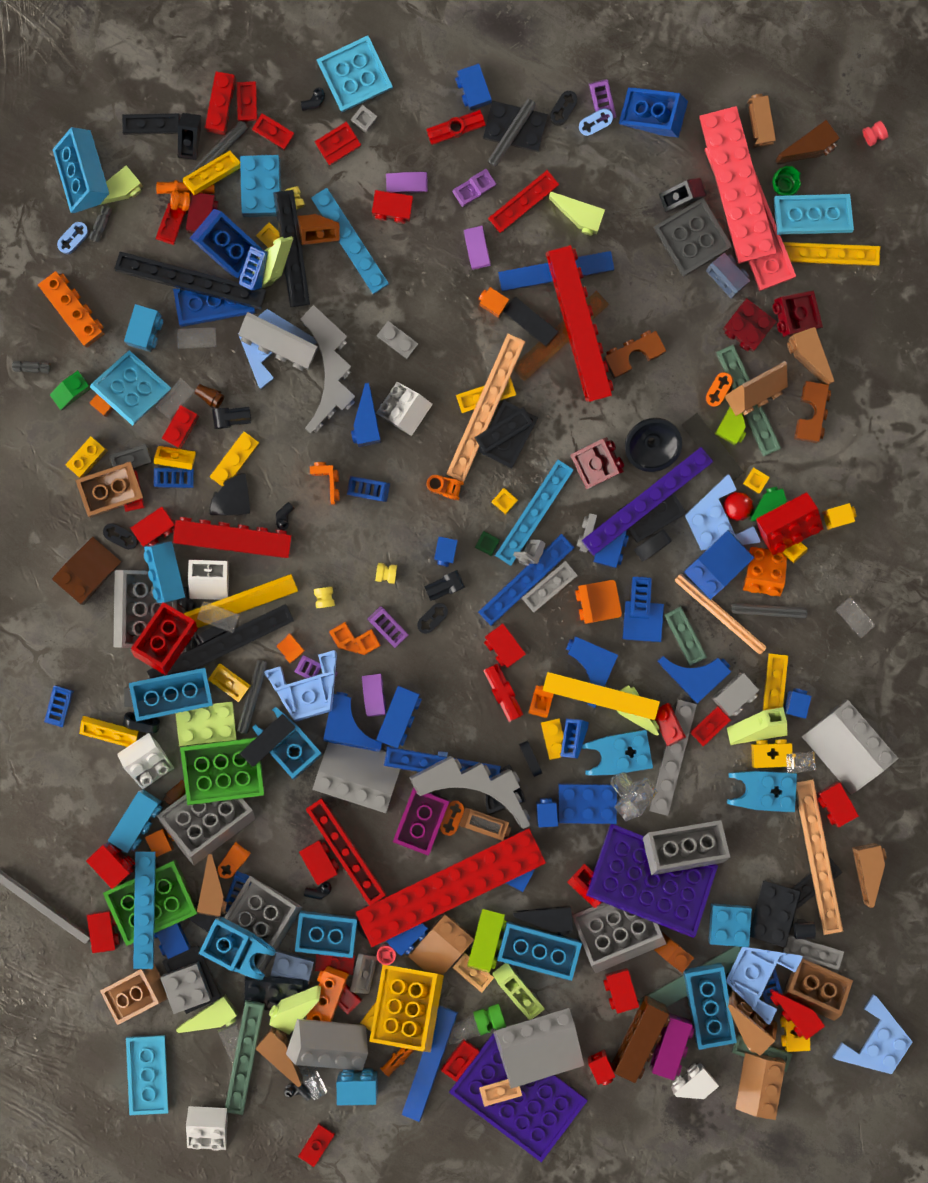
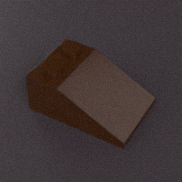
(812, 145)
(86, 571)

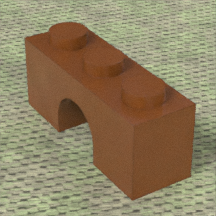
(648, 344)
(816, 395)

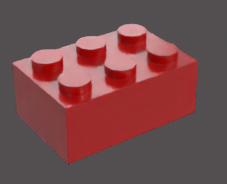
(790, 524)
(164, 638)
(111, 864)

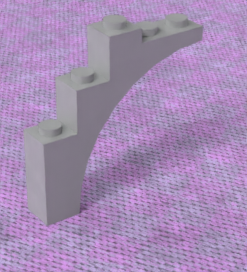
(329, 339)
(448, 775)

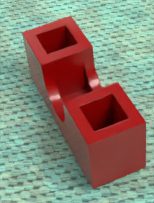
(219, 104)

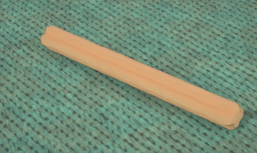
(721, 614)

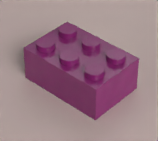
(421, 821)
(671, 1047)

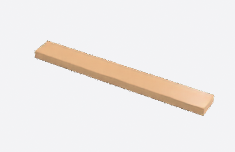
(485, 406)
(818, 857)

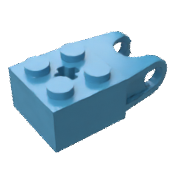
(296, 739)
(613, 753)
(758, 790)
(241, 949)

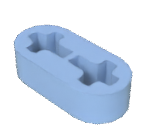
(598, 125)
(68, 235)

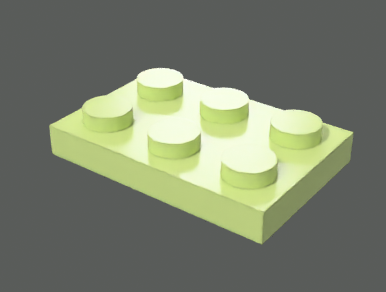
(206, 724)

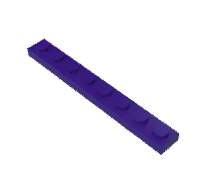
(647, 501)

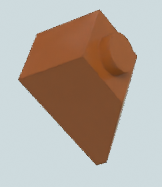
(317, 229)
(674, 954)

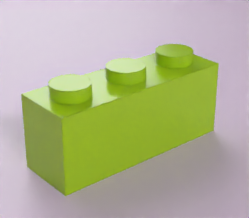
(486, 941)

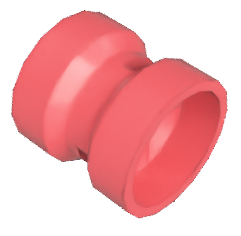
(877, 132)
(386, 954)

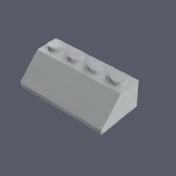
(278, 341)
(328, 1045)

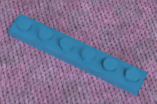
(351, 242)
(534, 512)
(144, 910)

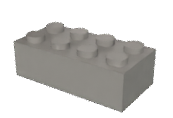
(686, 847)

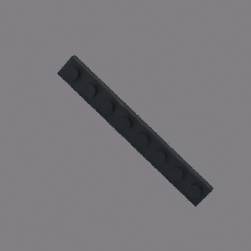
(189, 280)
(229, 641)

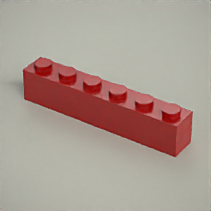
(230, 538)
(346, 851)

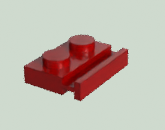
(337, 143)

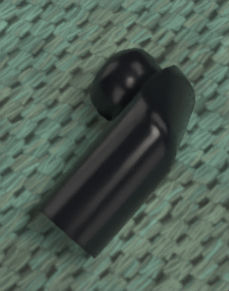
(316, 100)
(282, 516)
(187, 603)
(318, 893)
(292, 1089)

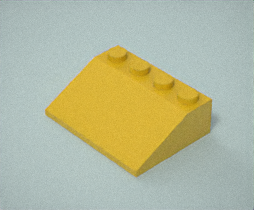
(406, 1008)

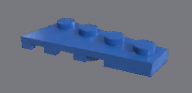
(199, 308)

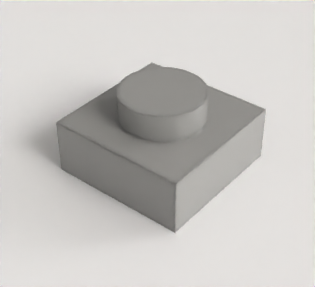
(364, 118)

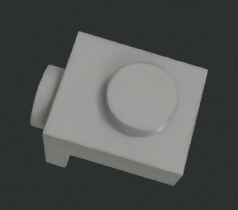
(531, 553)

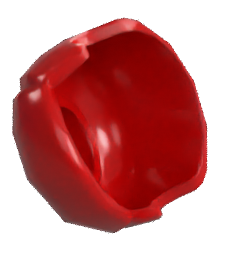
(738, 506)

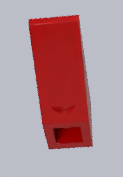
(803, 1017)

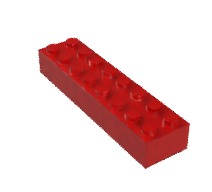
(578, 323)

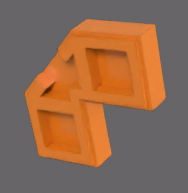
(345, 640)

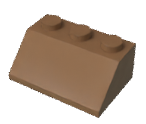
(758, 390)
(819, 989)
(760, 1085)

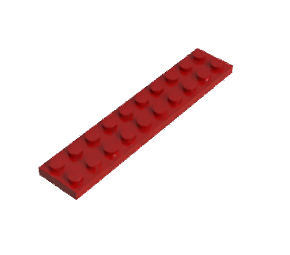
(450, 887)

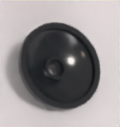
(654, 454)

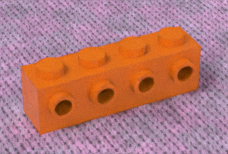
(71, 309)
(332, 985)

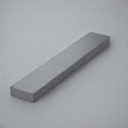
(44, 908)

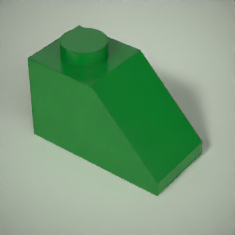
(70, 390)
(768, 502)

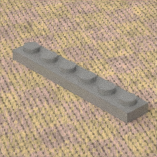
(672, 761)

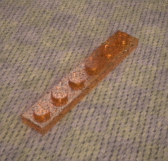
(540, 354)

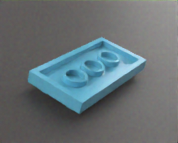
(813, 214)
(147, 1075)

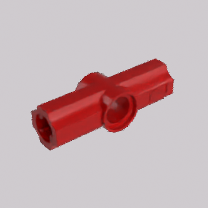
(467, 122)
(503, 692)

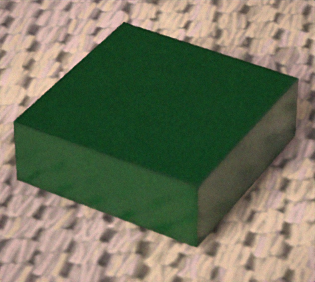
(487, 543)

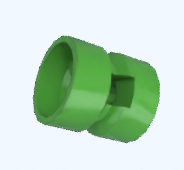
(489, 1019)

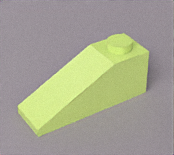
(122, 186)
(581, 214)
(518, 991)
(293, 1008)
(213, 1016)

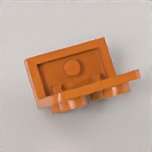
(322, 468)
(765, 572)
(598, 601)

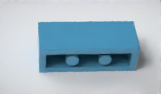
(164, 572)

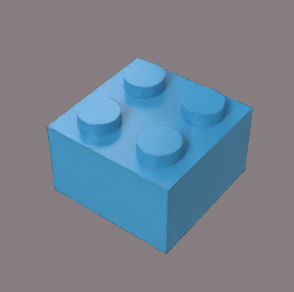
(143, 328)
(729, 925)

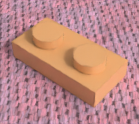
(475, 977)
(498, 1092)

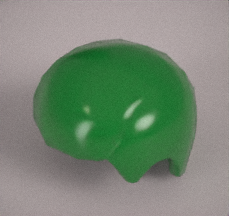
(786, 181)

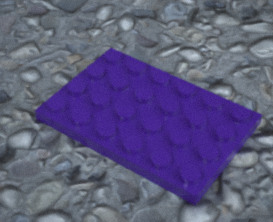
(625, 882)
(531, 1120)

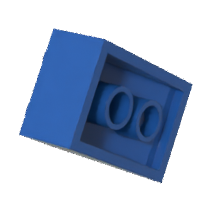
(654, 111)
(365, 425)
(719, 564)

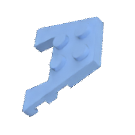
(256, 356)
(709, 519)
(307, 696)
(752, 974)
(883, 1047)

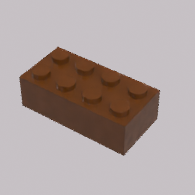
(640, 1039)

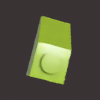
(732, 427)

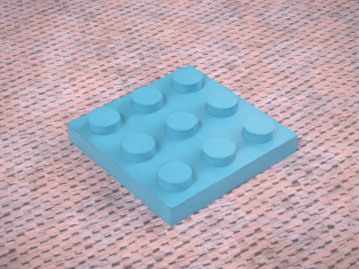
(354, 73)
(130, 387)

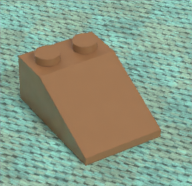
(809, 352)
(109, 489)
(870, 868)
(211, 896)
(441, 946)
(134, 994)
(753, 1029)
(274, 1048)

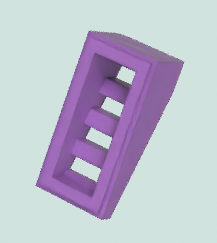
(597, 84)
(372, 618)
(304, 659)

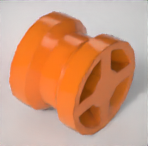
(180, 200)

